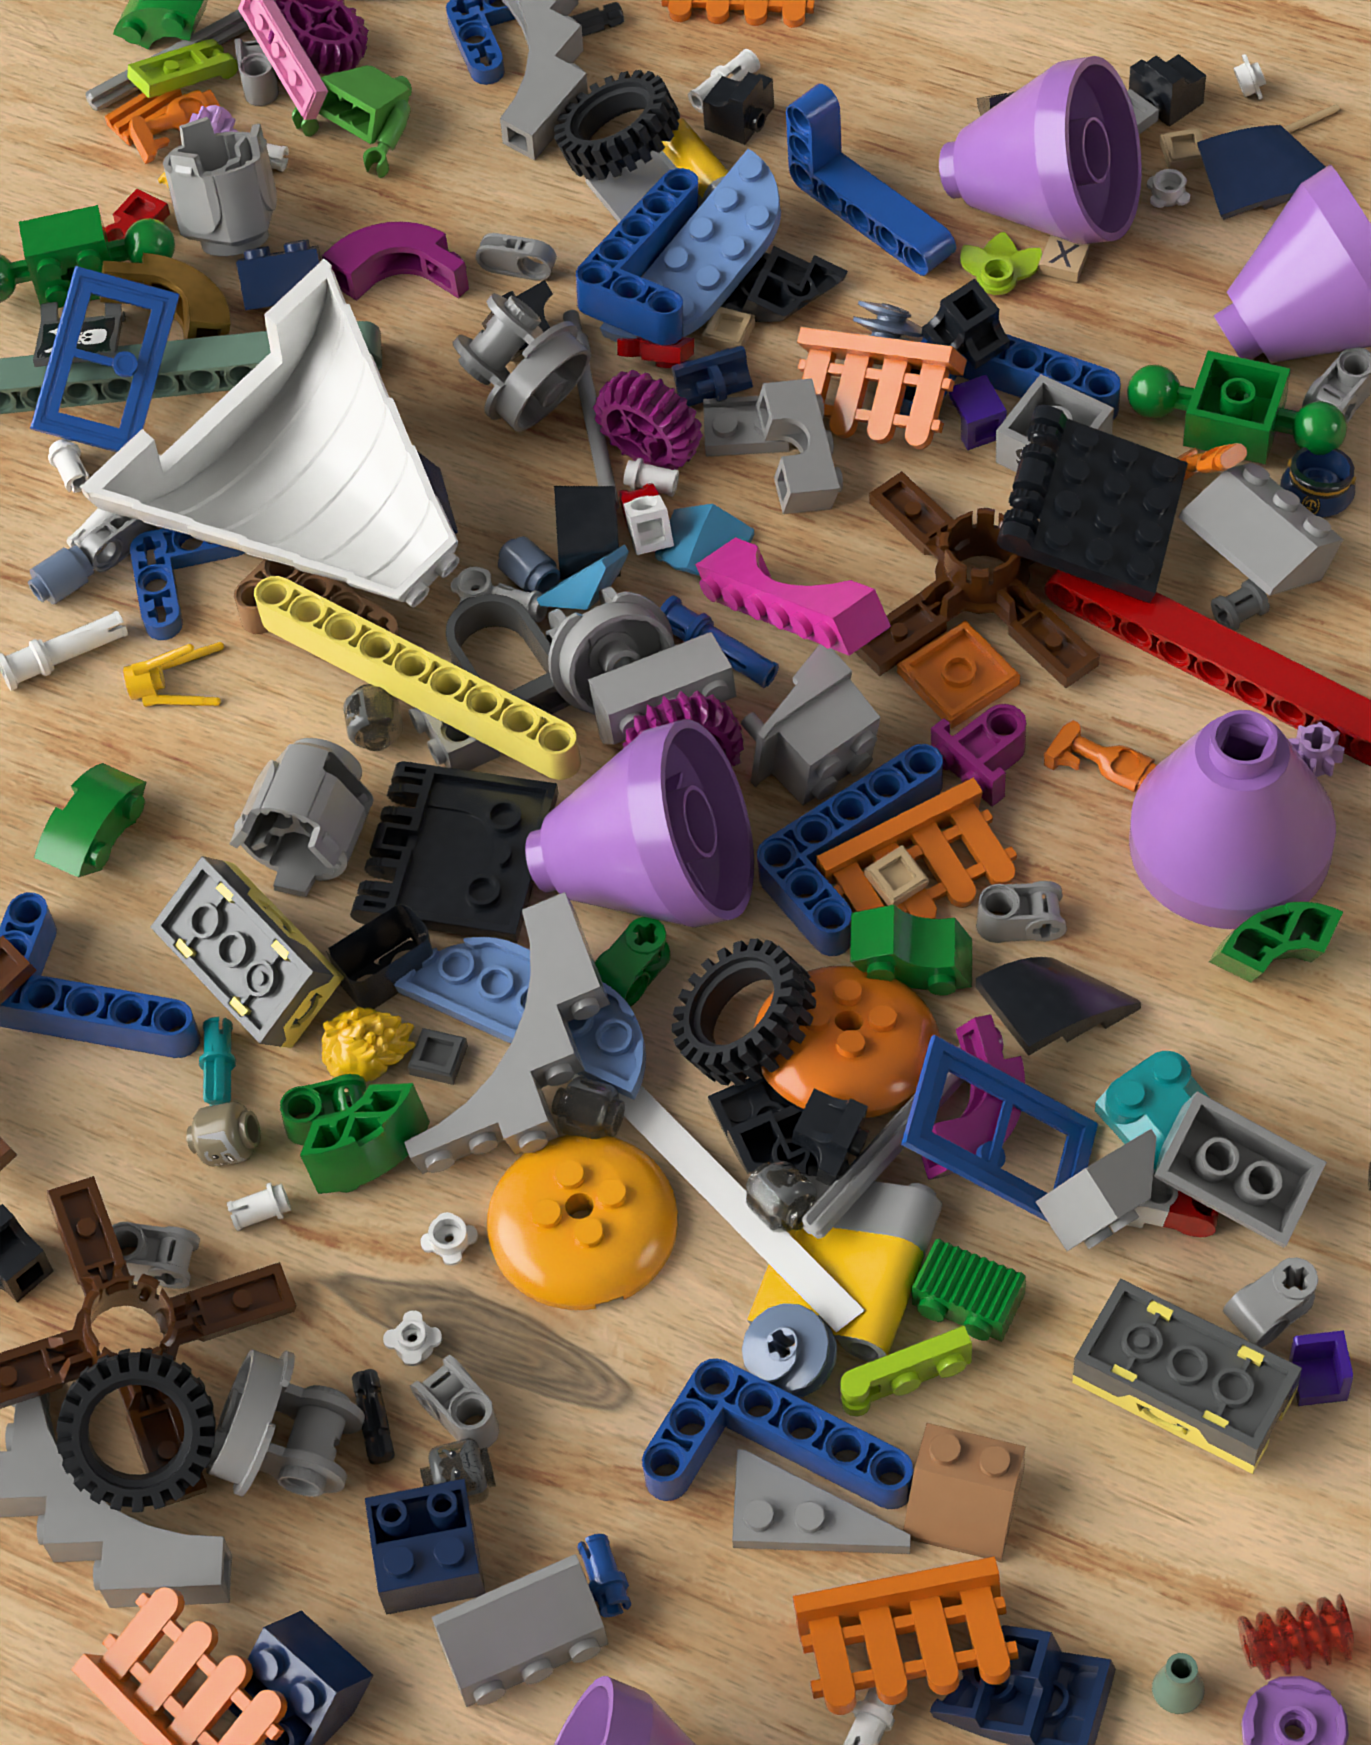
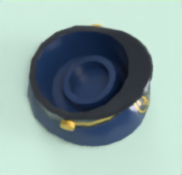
(1321, 481)

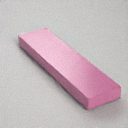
(285, 56)

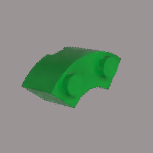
(152, 19)
(93, 819)
(1277, 933)
(912, 949)
(364, 1139)

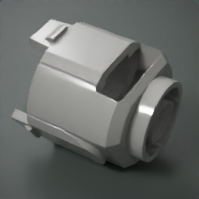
(221, 187)
(305, 814)

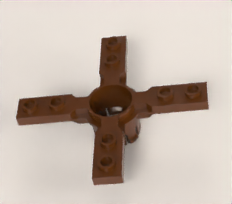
(1007, 596)
(108, 1284)

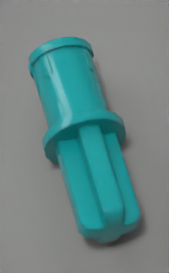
(217, 1061)

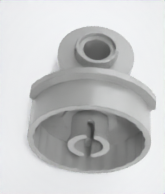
(541, 380)
(591, 643)
(246, 1429)

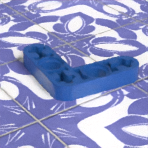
(478, 24)
(168, 557)

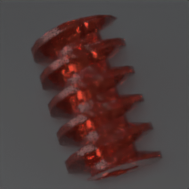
(1297, 1636)

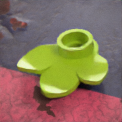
(999, 264)

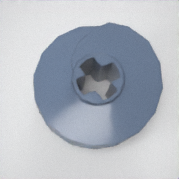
(890, 321)
(772, 1338)

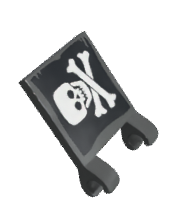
(97, 334)

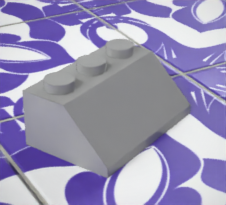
(1262, 529)
(684, 667)
(1238, 1168)
(521, 1631)

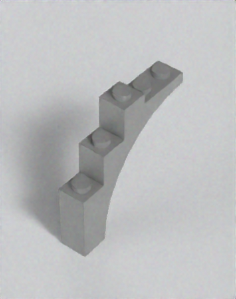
(549, 76)
(542, 1053)
(74, 1528)

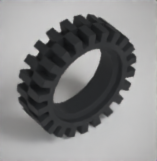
(628, 145)
(773, 1032)
(136, 1489)

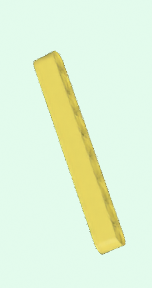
(419, 678)

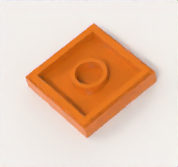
(958, 674)

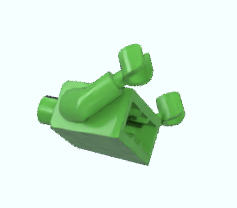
(368, 107)

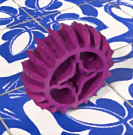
(327, 32)
(647, 420)
(704, 710)

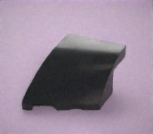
(782, 285)
(1051, 1000)
(761, 1126)

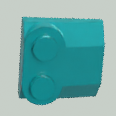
(1148, 1098)

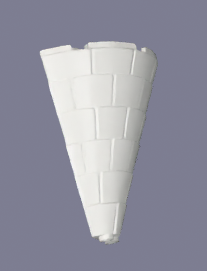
(298, 462)

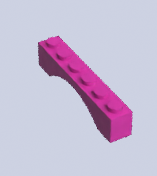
(833, 615)

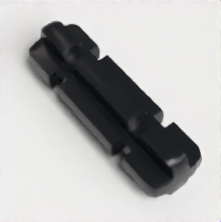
(595, 20)
(375, 1425)

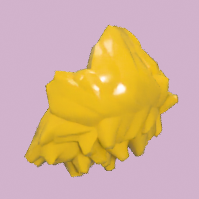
(364, 1043)

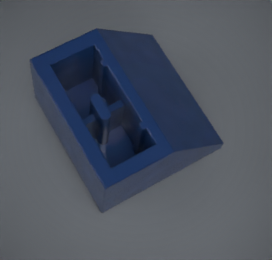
(270, 276)
(424, 1546)
(312, 1673)

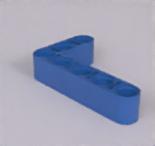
(855, 193)
(611, 278)
(1024, 361)
(829, 825)
(74, 999)
(772, 1432)

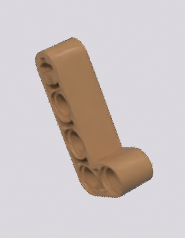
(325, 587)

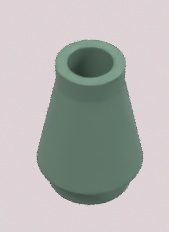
(1178, 1685)

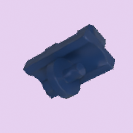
(712, 376)

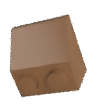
(964, 1491)

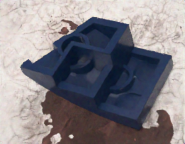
(1255, 168)
(1043, 1702)

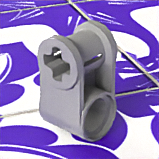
(256, 73)
(1344, 382)
(1023, 912)
(159, 1252)
(1267, 1306)
(453, 1398)

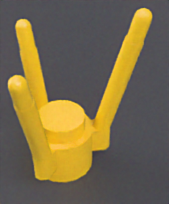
(147, 677)

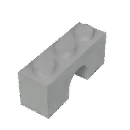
(795, 414)

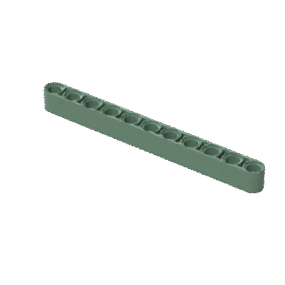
(186, 369)

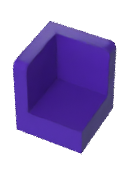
(979, 411)
(1325, 1367)

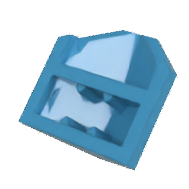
(698, 533)
(583, 588)

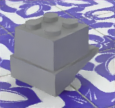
(816, 731)

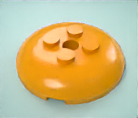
(588, 1258)

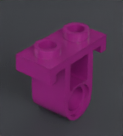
(981, 751)

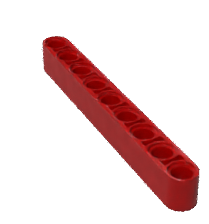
(1221, 659)

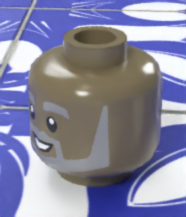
(224, 1134)

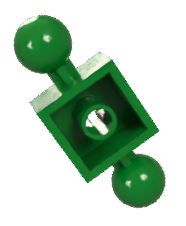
(74, 239)
(1236, 404)

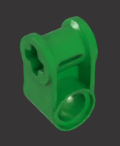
(634, 958)
(320, 1100)

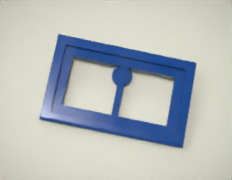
(144, 371)
(986, 1165)

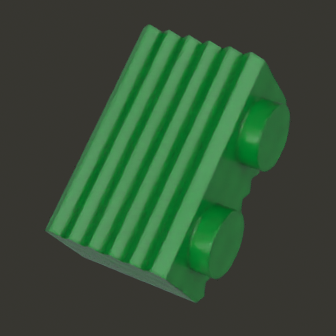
(968, 1291)

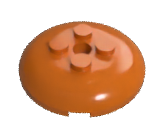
(861, 1043)

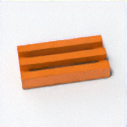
(139, 106)

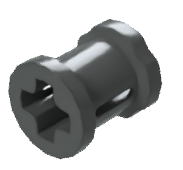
(1240, 605)

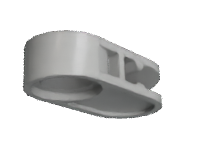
(509, 254)
(117, 534)

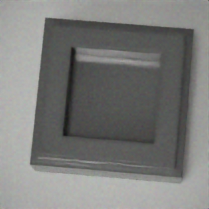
(437, 1056)

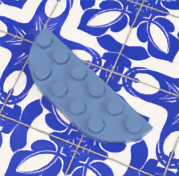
(717, 243)
(488, 987)

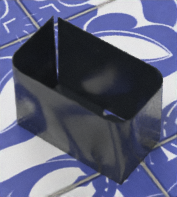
(584, 526)
(357, 952)

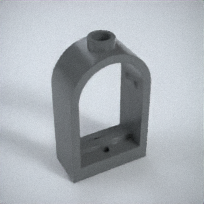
(502, 611)

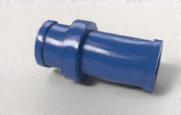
(606, 1582)

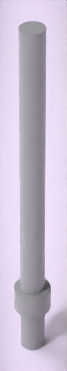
(588, 399)

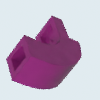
(392, 250)
(981, 1115)

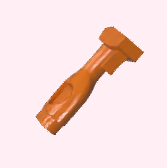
(177, 114)
(1213, 460)
(1116, 763)

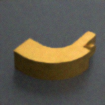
(201, 304)

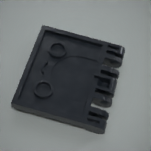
(1092, 504)
(457, 852)

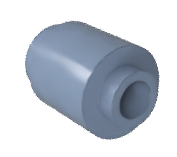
(528, 565)
(60, 575)

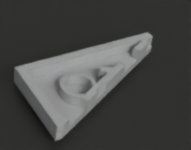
(792, 1514)

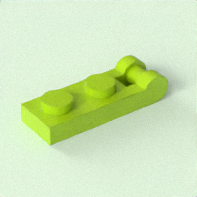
(182, 68)
(905, 1370)

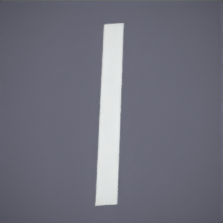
(730, 1201)

